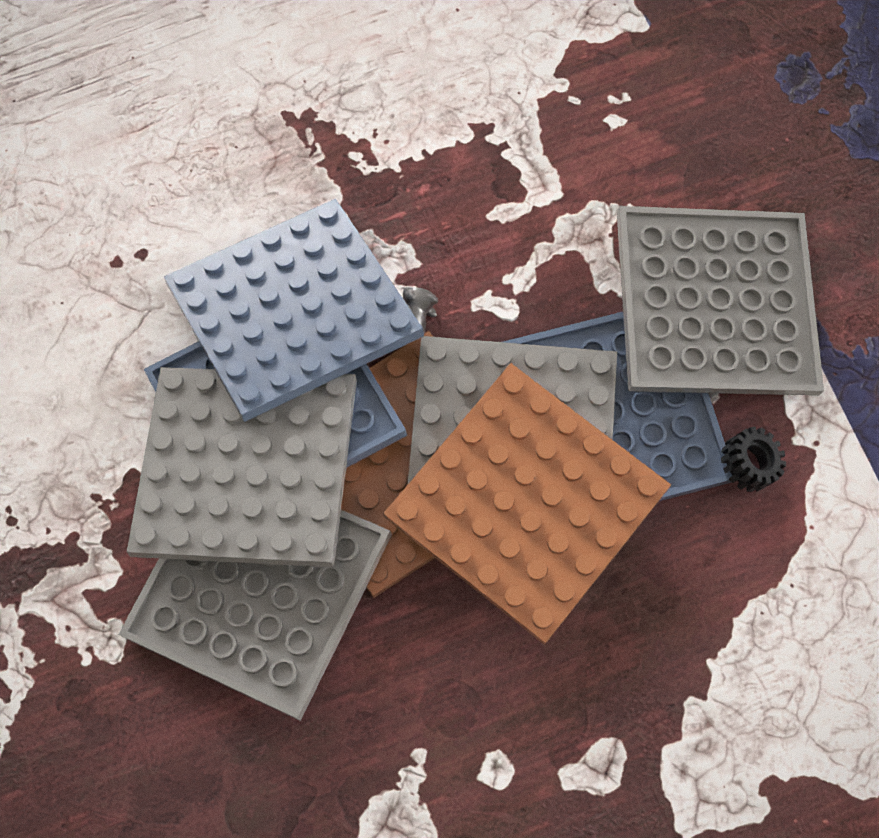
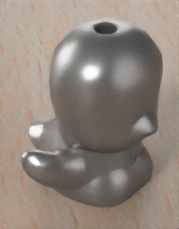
(420, 303)

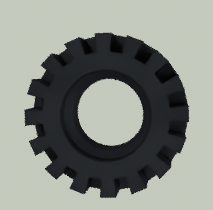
(765, 452)

